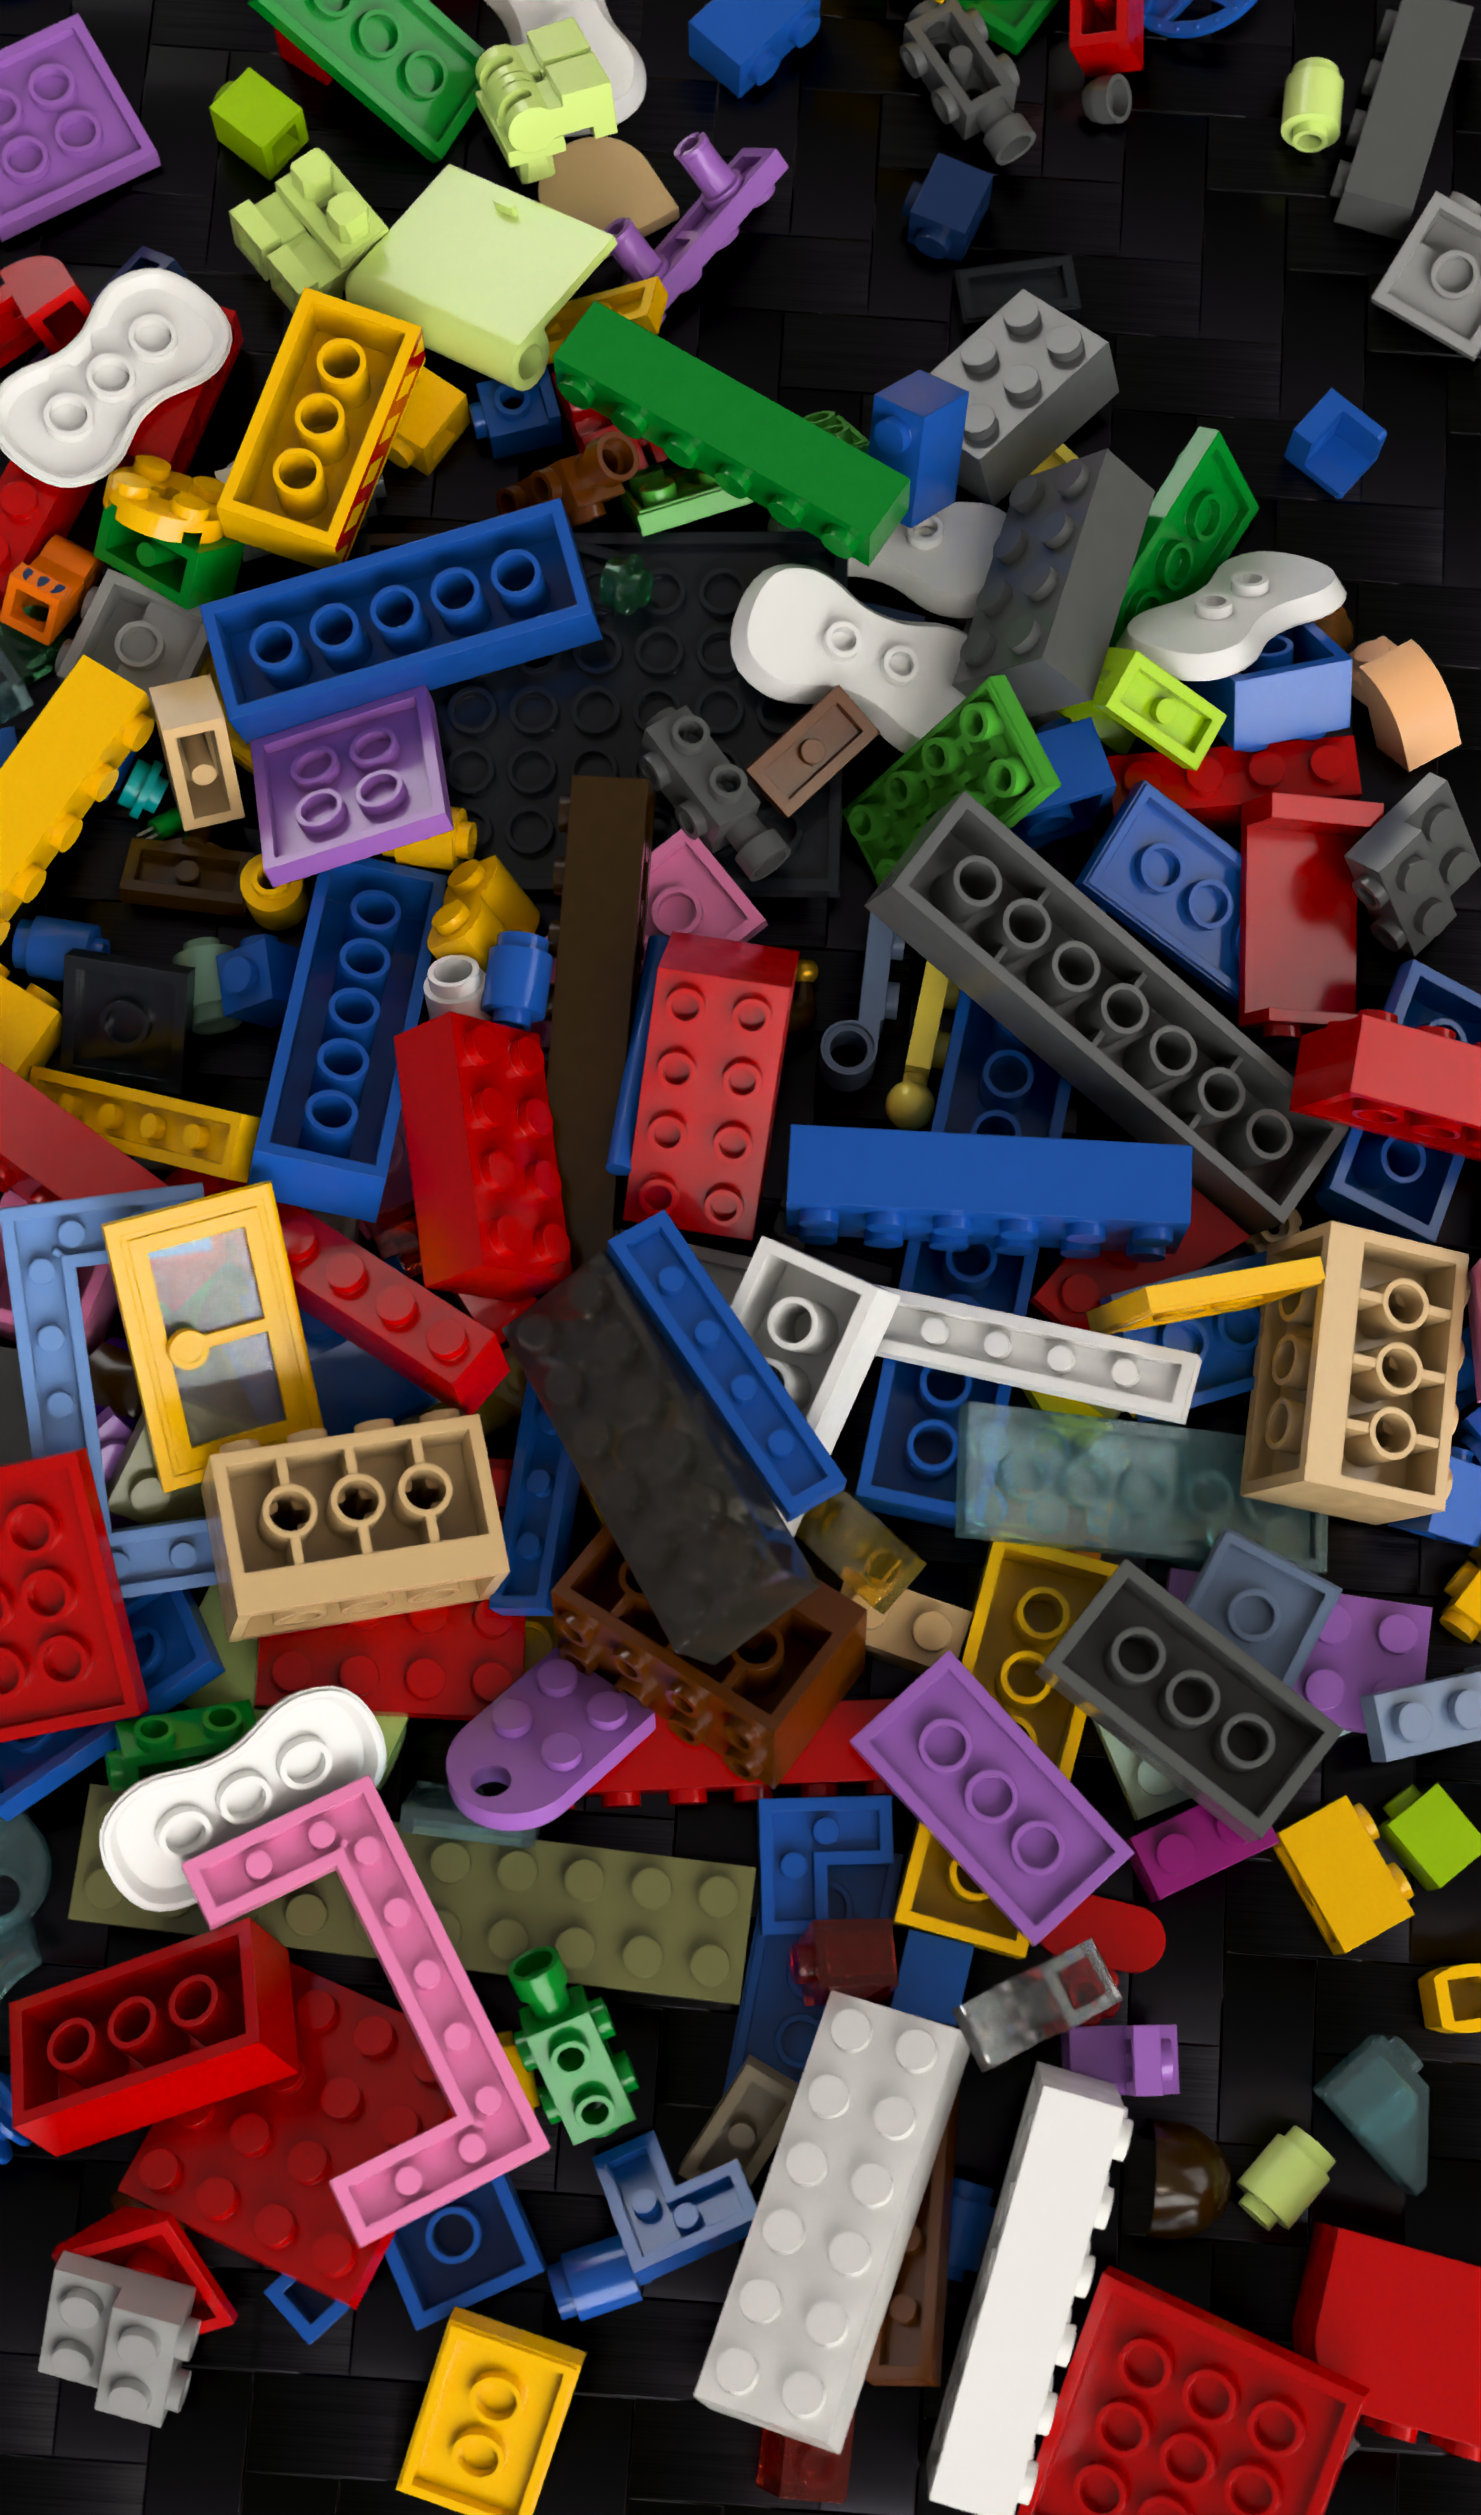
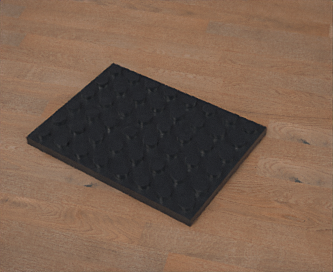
(583, 711)

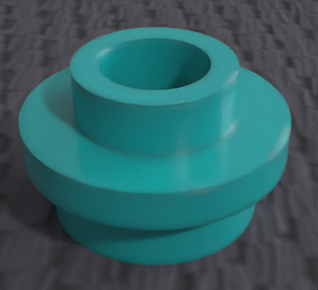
(143, 788)

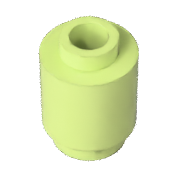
(1312, 105)
(1285, 2179)

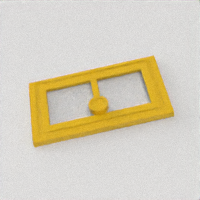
(212, 1327)

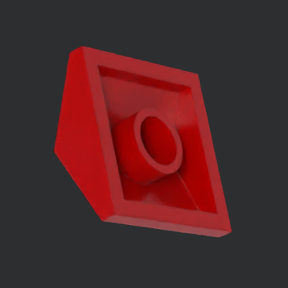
(157, 2246)

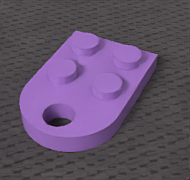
(544, 1741)

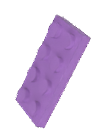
(1360, 1651)
(991, 1798)

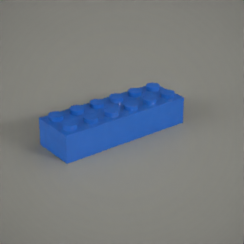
(401, 620)
(335, 1067)
(988, 1192)

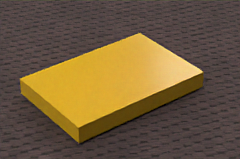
(1206, 1296)
(489, 2417)

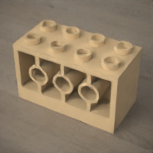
(1358, 1378)
(346, 1567)

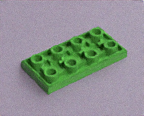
(676, 495)
(976, 749)

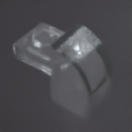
(1037, 2004)

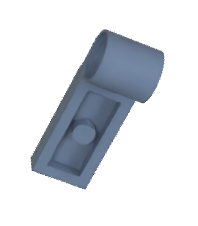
(877, 1002)
(1423, 1716)

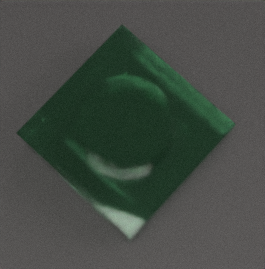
(28, 656)

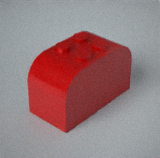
(1399, 2327)

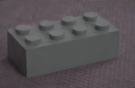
(1057, 582)
(1189, 1702)

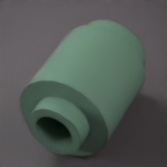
(207, 1008)

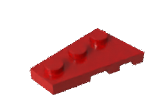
(1080, 1283)

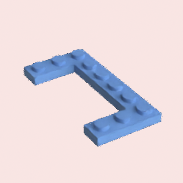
(41, 1257)

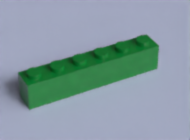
(731, 434)

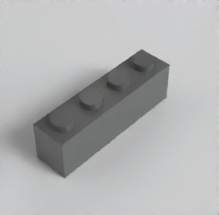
(1402, 116)

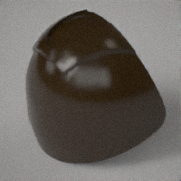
(1189, 2180)

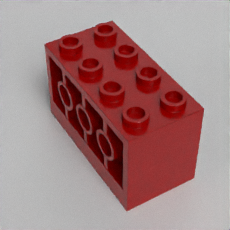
(711, 1083)

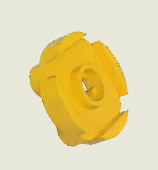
(164, 501)

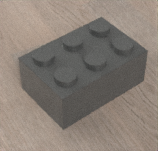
(1029, 390)

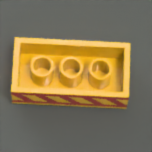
(322, 430)

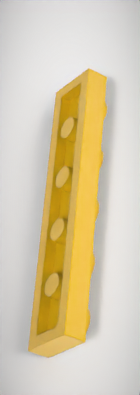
(156, 1125)

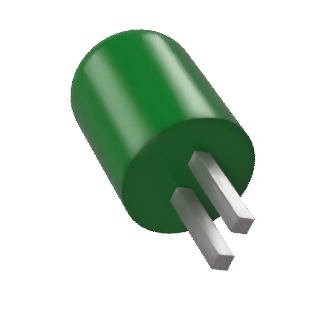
(163, 825)

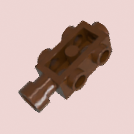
(579, 480)

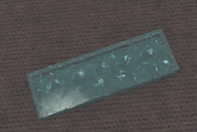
(1115, 1488)

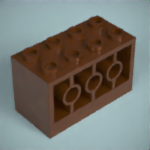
(749, 1707)

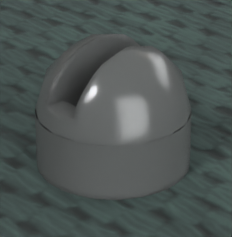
(1107, 99)

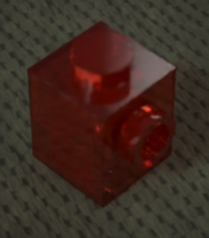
(847, 1958)

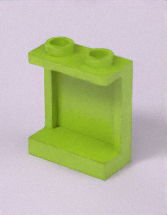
(1147, 702)

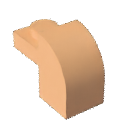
(1405, 701)

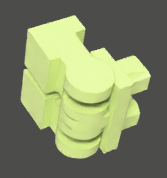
(540, 94)
(307, 230)

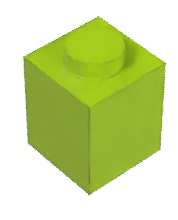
(258, 123)
(1430, 1835)

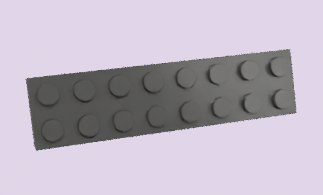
(1103, 1012)

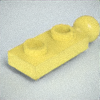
(910, 1102)

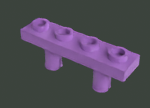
(712, 221)

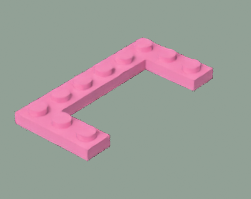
(492, 2117)

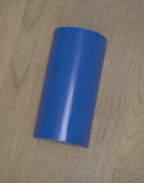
(1389, 1181)

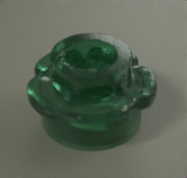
(626, 584)

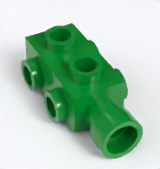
(174, 1741)
(587, 2082)

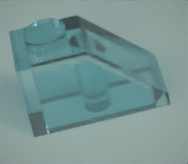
(1384, 2107)

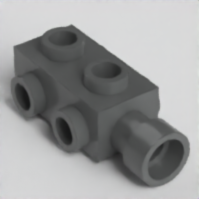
(975, 86)
(691, 782)

